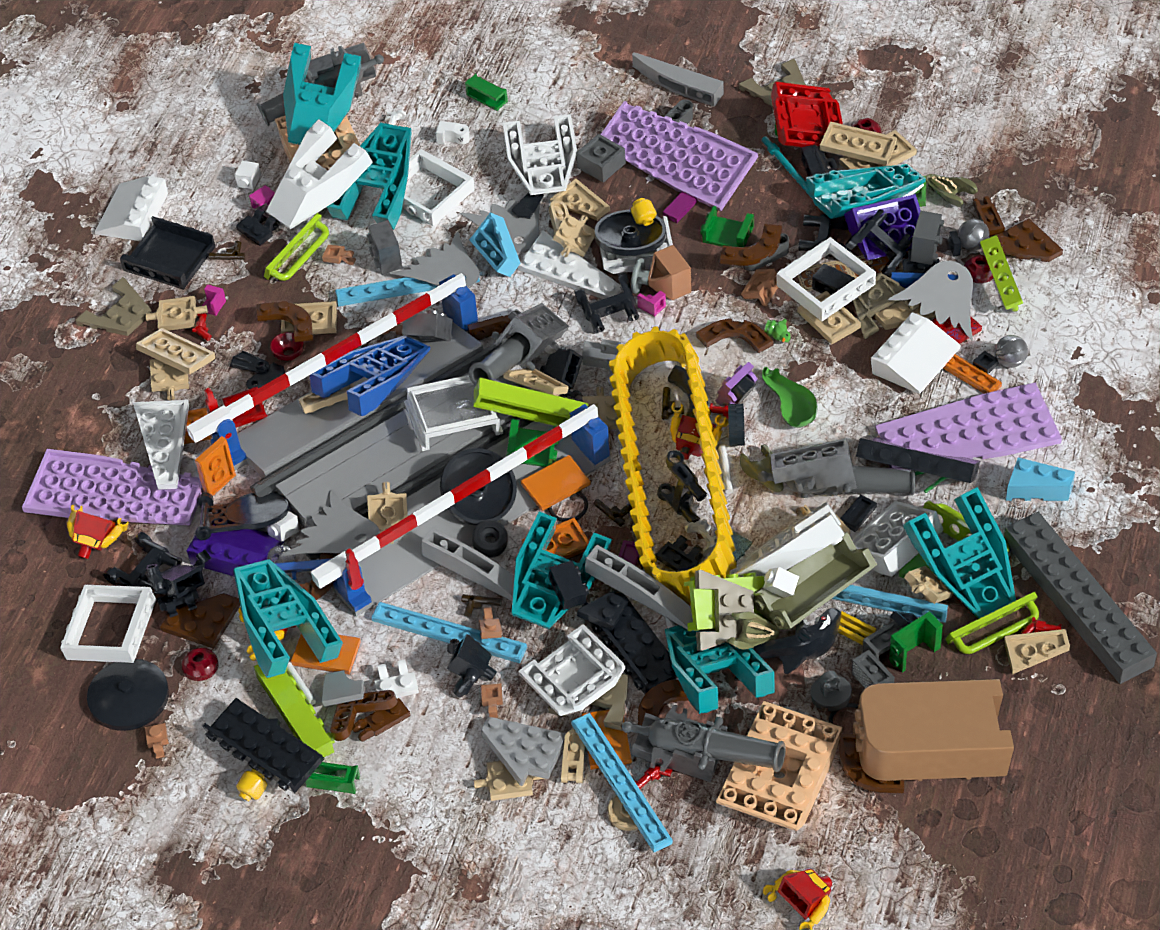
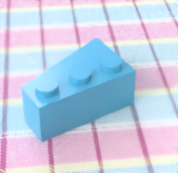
(496, 245)
(1039, 480)

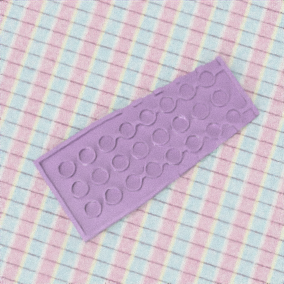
(681, 155)
(978, 426)
(109, 490)

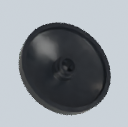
(624, 237)
(486, 503)
(128, 695)

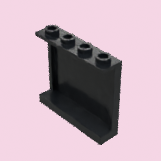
(169, 253)

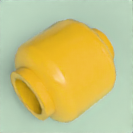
(643, 211)
(251, 785)

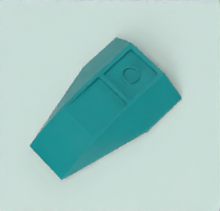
(852, 188)

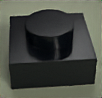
(954, 243)
(985, 362)

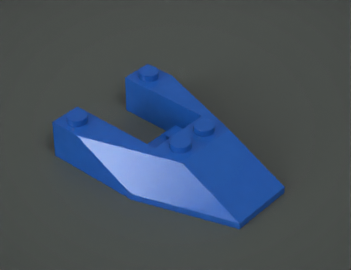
(383, 364)

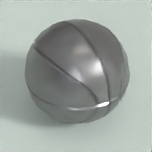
(972, 233)
(1011, 351)

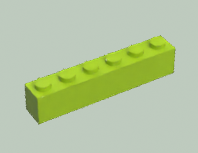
(523, 402)
(296, 712)

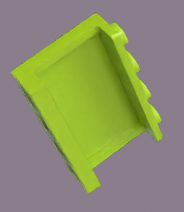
(704, 600)

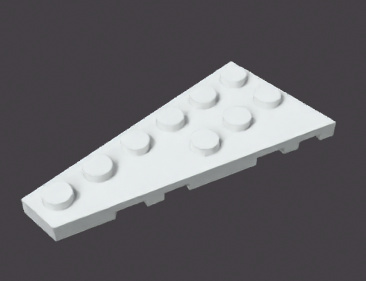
(546, 262)
(164, 434)

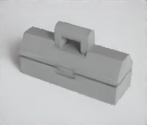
(599, 354)

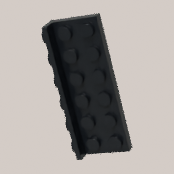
(637, 648)
(264, 746)

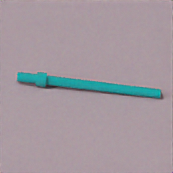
(774, 150)

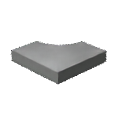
(341, 689)

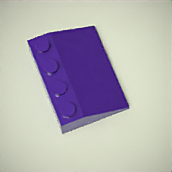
(901, 219)
(233, 549)

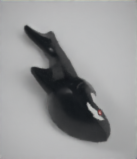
(806, 644)

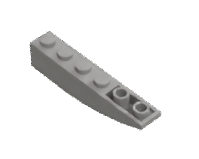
(679, 79)
(467, 563)
(637, 585)

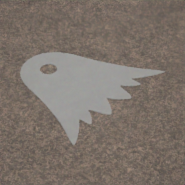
(516, 226)
(443, 264)
(942, 294)
(335, 530)

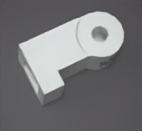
(452, 133)

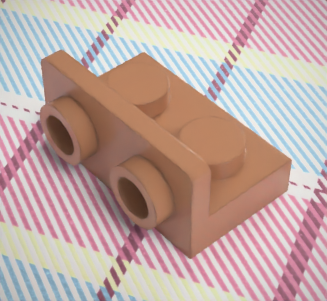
(761, 286)

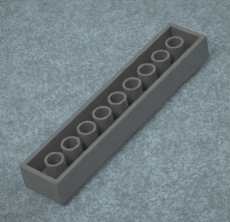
(1080, 597)

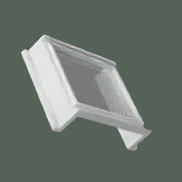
(433, 411)

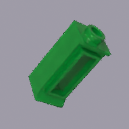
(486, 92)
(334, 783)

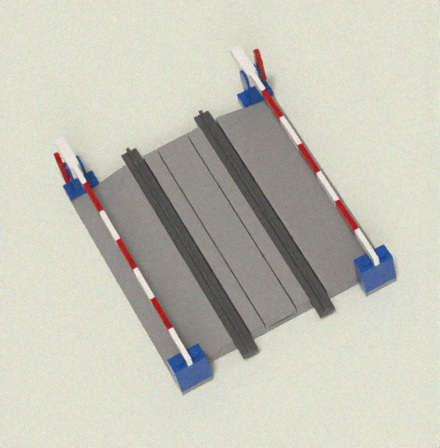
(354, 454)

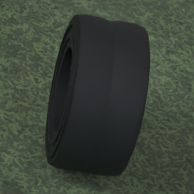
(494, 529)

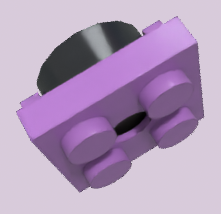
(738, 386)

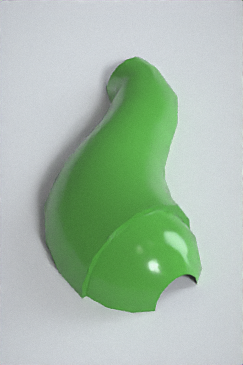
(797, 402)

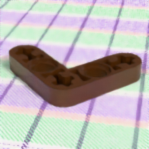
(378, 700)

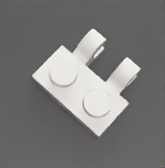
(402, 685)

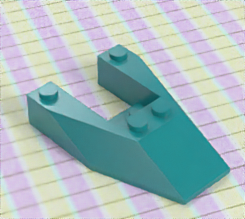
(309, 102)
(390, 153)
(973, 568)
(532, 592)
(275, 602)
(693, 666)

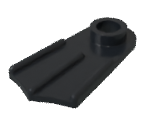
(527, 205)
(249, 362)
(263, 378)

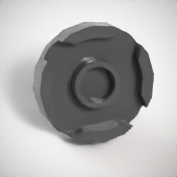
(831, 691)

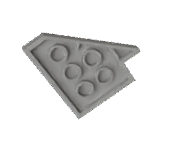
(523, 747)

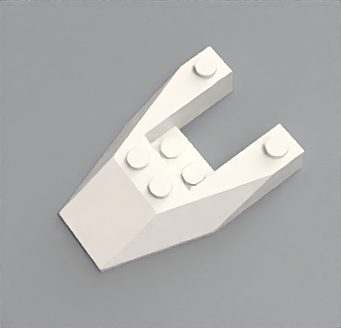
(542, 165)
(308, 185)
(794, 543)

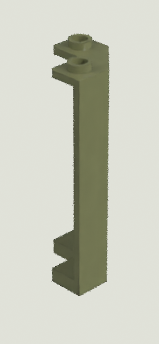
(819, 581)

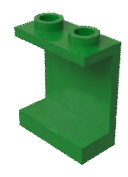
(726, 231)
(520, 437)
(924, 629)

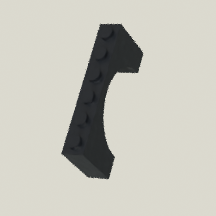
(950, 467)

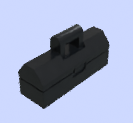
(815, 161)

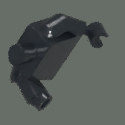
(564, 367)
(178, 579)
(470, 662)

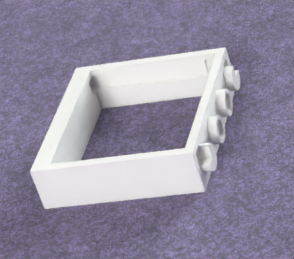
(463, 181)
(839, 299)
(116, 594)

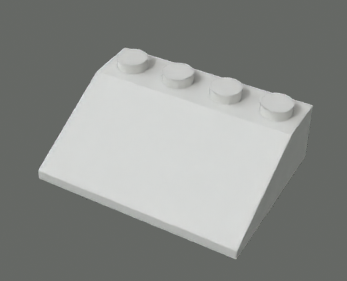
(132, 208)
(914, 353)
(888, 538)

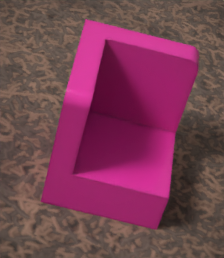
(261, 196)
(214, 299)
(652, 304)

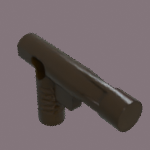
(231, 254)
(666, 404)
(613, 512)
(477, 601)

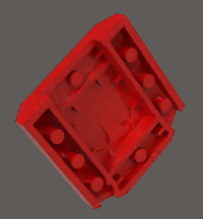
(803, 113)

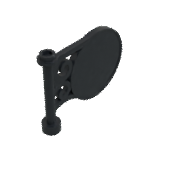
(242, 513)

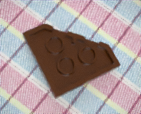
(1028, 242)
(206, 622)

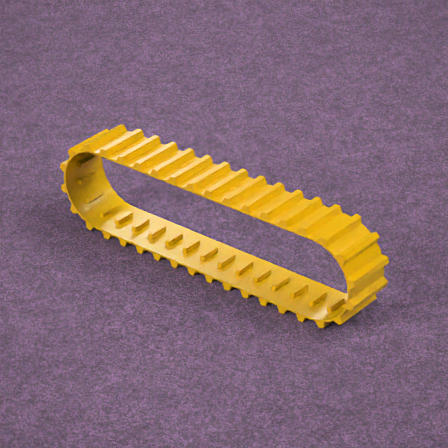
(630, 360)

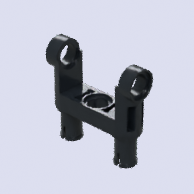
(824, 223)
(873, 232)
(599, 309)
(687, 487)
(137, 578)

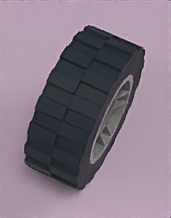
(736, 424)

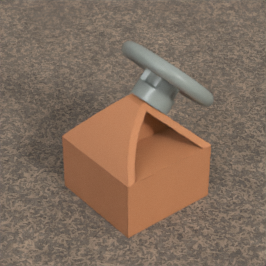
(667, 274)

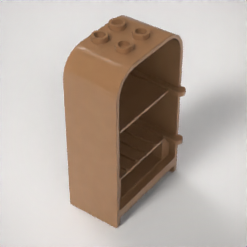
(932, 730)

